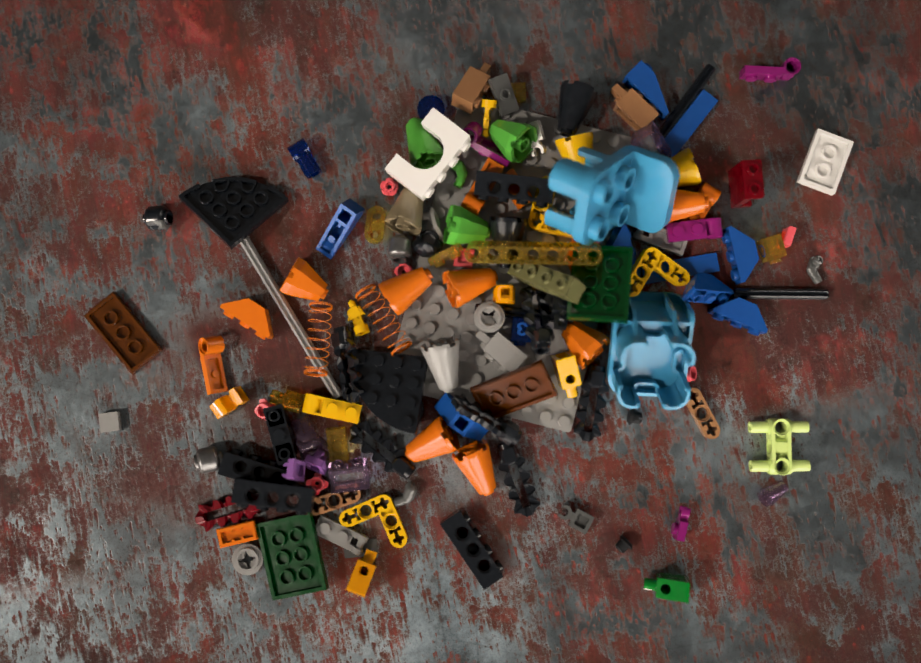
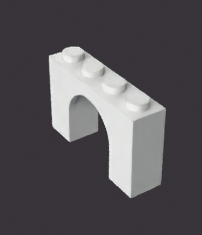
(422, 181)

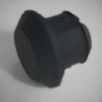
(633, 417)
(623, 544)

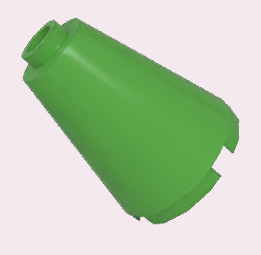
(422, 146)

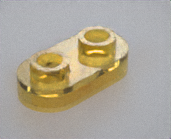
(375, 225)
(452, 252)

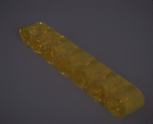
(523, 256)

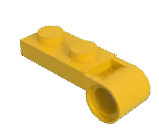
(331, 408)

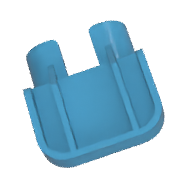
(613, 191)
(652, 351)

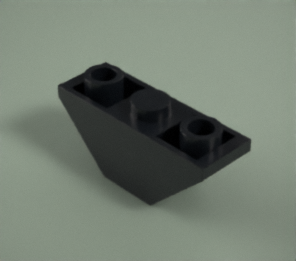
(281, 433)

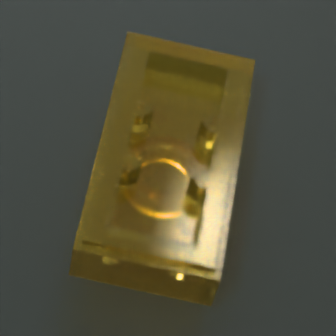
(337, 443)

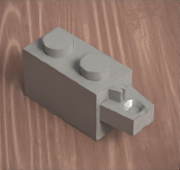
(501, 350)

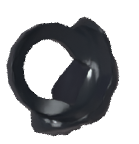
(426, 249)

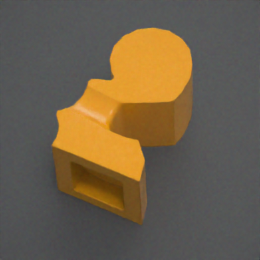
(504, 294)
(230, 402)

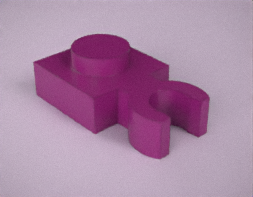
(680, 527)

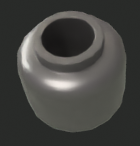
(400, 248)
(208, 459)

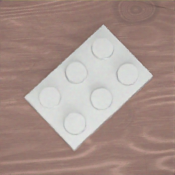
(825, 162)

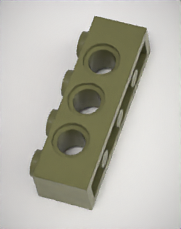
(548, 281)

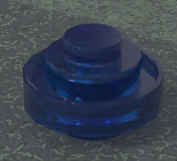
(427, 103)

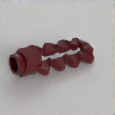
(202, 520)

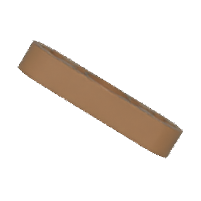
(703, 427)
(322, 510)

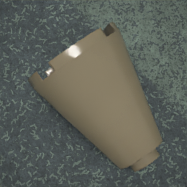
(406, 214)

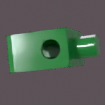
(677, 589)

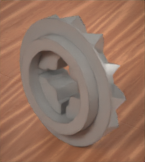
(489, 307)
(242, 566)

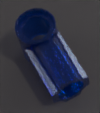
(302, 154)

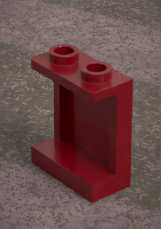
(745, 183)

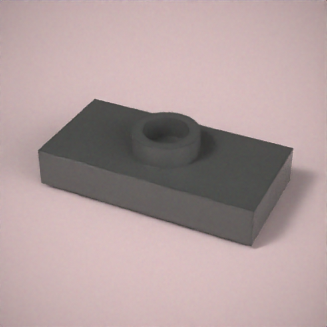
(503, 94)

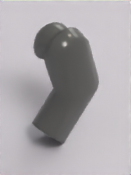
(812, 268)
(408, 495)

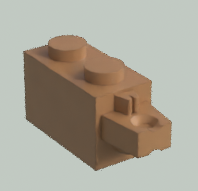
(472, 88)
(633, 107)

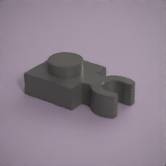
(578, 519)

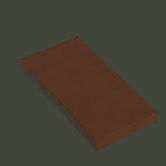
(123, 332)
(515, 390)

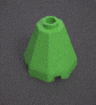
(513, 139)
(464, 227)

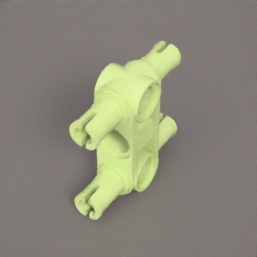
(779, 446)

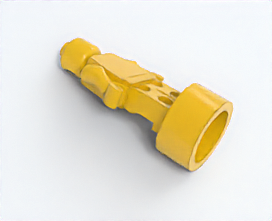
(488, 105)
(355, 314)

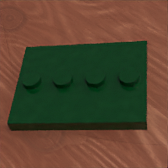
(606, 287)
(292, 556)

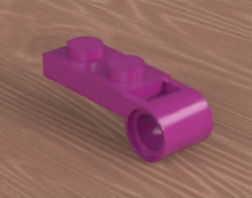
(769, 73)
(484, 146)
(694, 230)

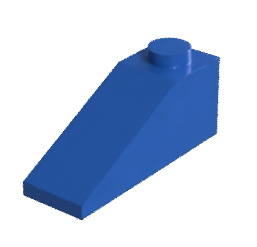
(645, 81)
(340, 227)

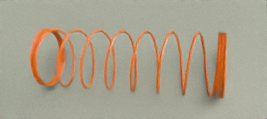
(408, 343)
(320, 368)

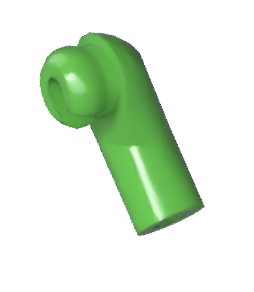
(461, 172)

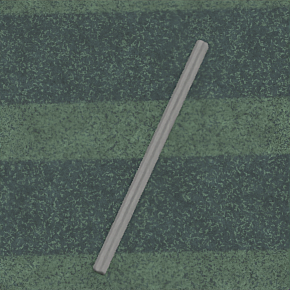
(289, 315)

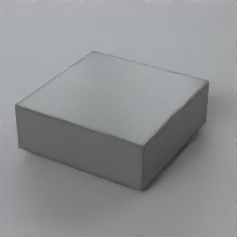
(110, 421)

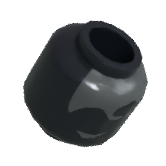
(158, 218)

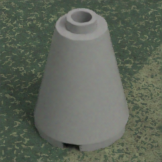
(443, 362)

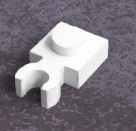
(541, 136)

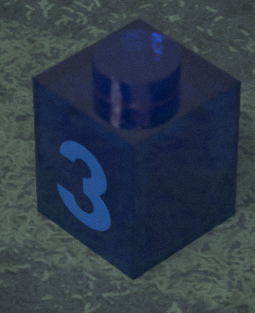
(518, 332)

